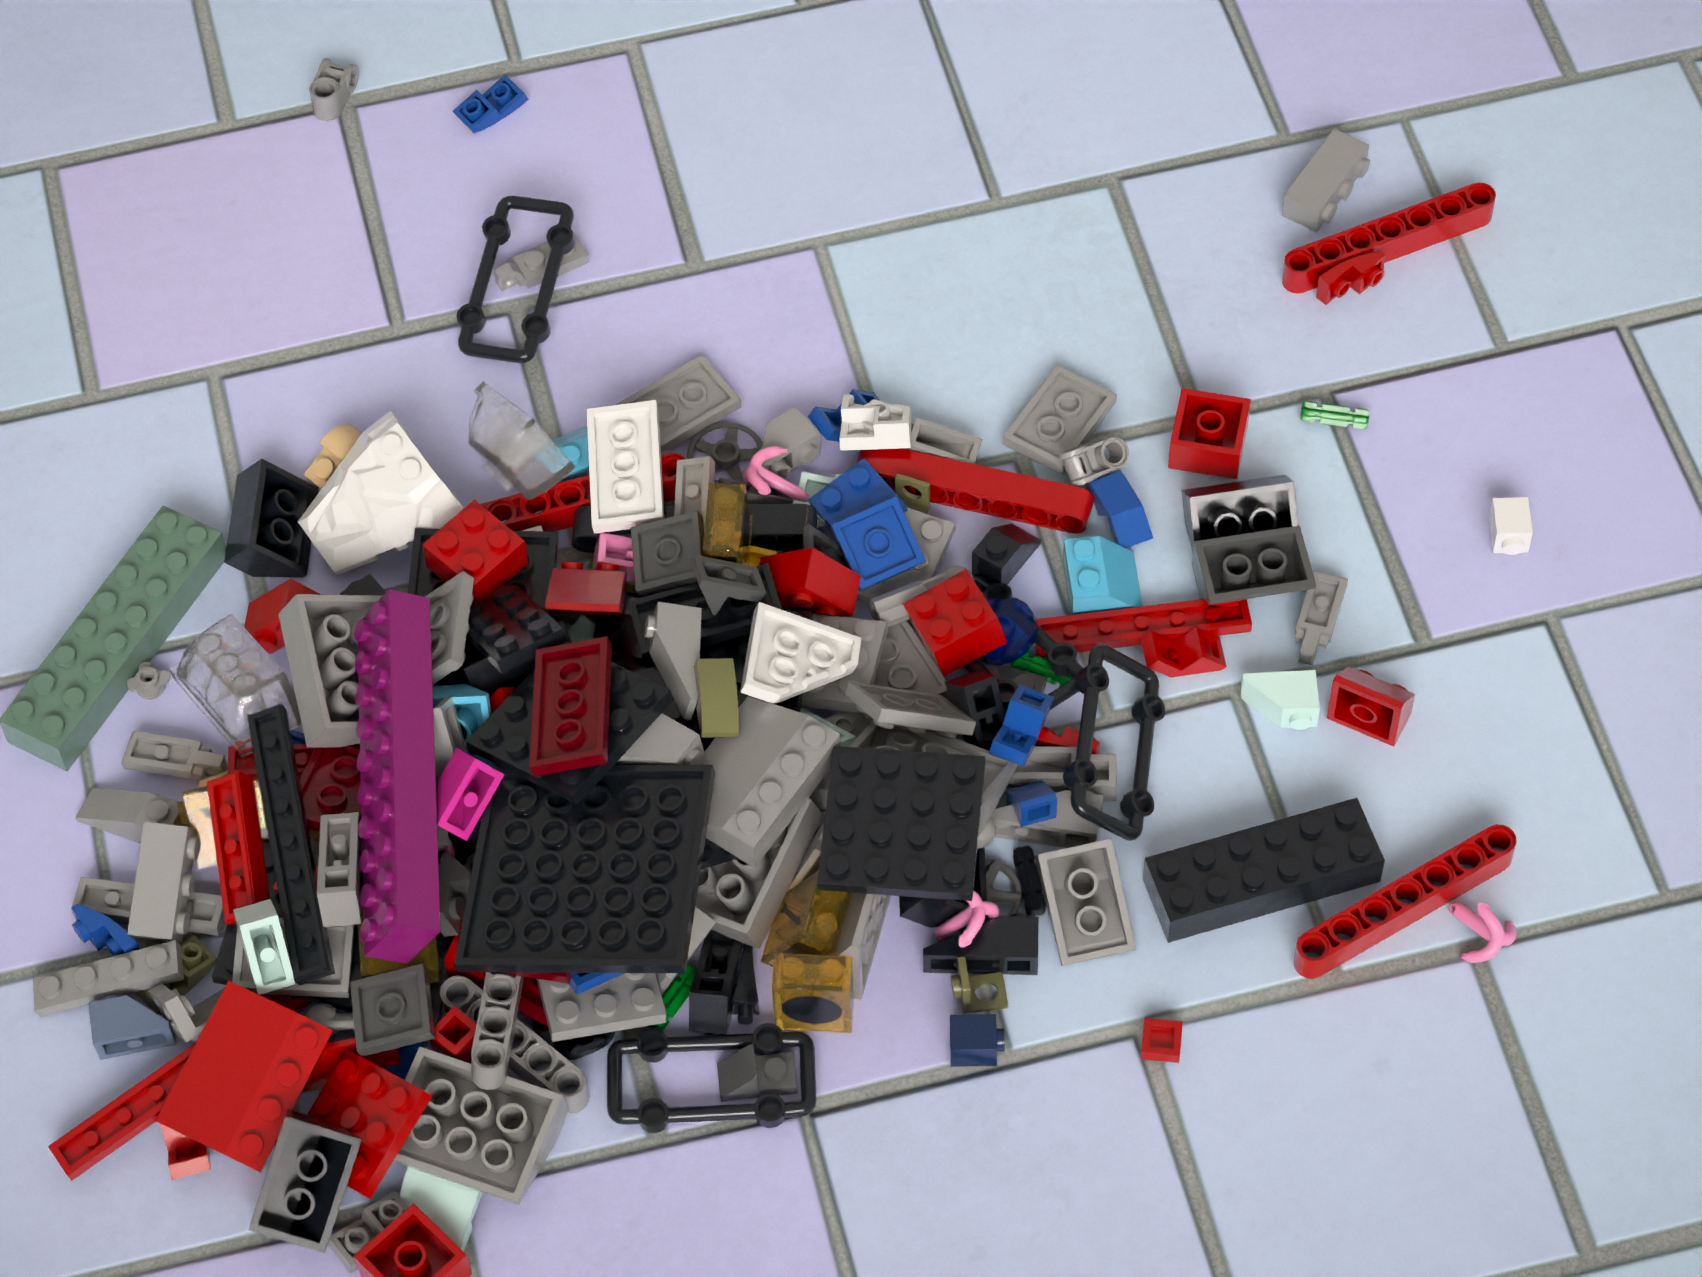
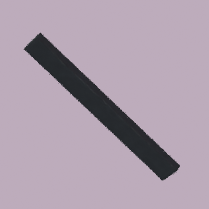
(290, 844)

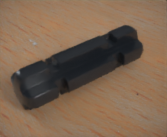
(1029, 881)

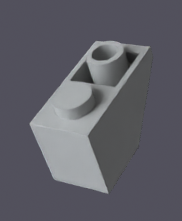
(793, 433)

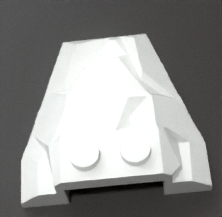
(377, 499)

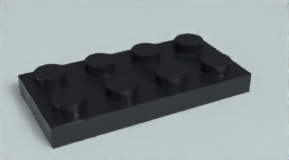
(730, 622)
(511, 628)

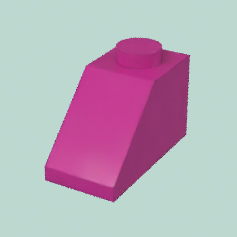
(464, 793)

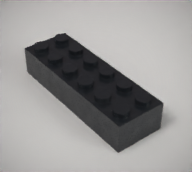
(1262, 869)

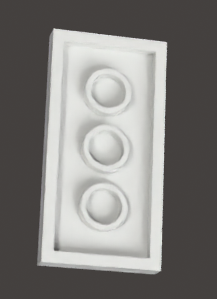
(625, 466)

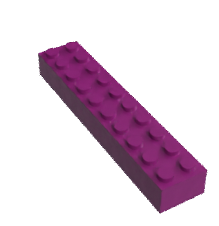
(397, 778)

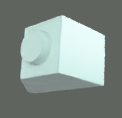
(1283, 697)
(264, 946)

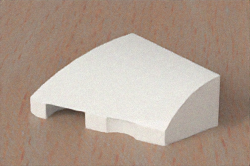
(874, 425)

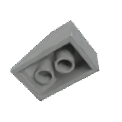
(1085, 902)

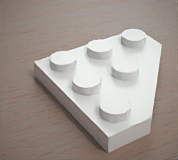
(794, 655)

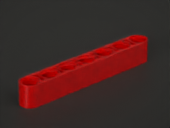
(1392, 234)
(987, 489)
(554, 502)
(1398, 915)

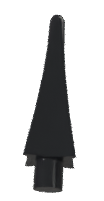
(745, 993)

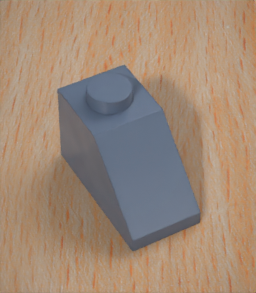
(127, 1027)

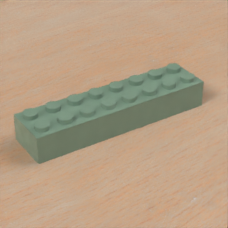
(112, 636)

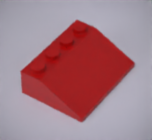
(244, 1076)

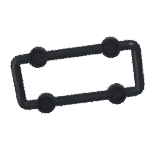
(535, 325)
(1061, 656)
(1082, 772)
(654, 1046)

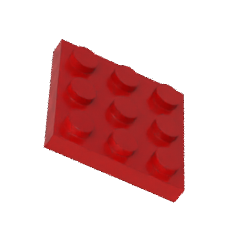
(373, 1107)

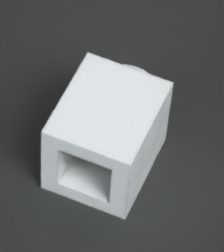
(1510, 525)

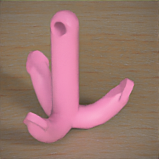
(763, 478)
(972, 917)
(1487, 927)

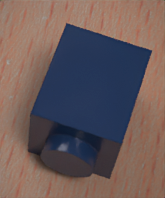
(975, 1040)

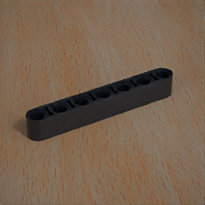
(773, 527)

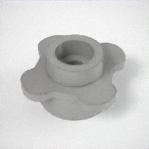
(153, 688)

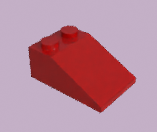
(587, 591)

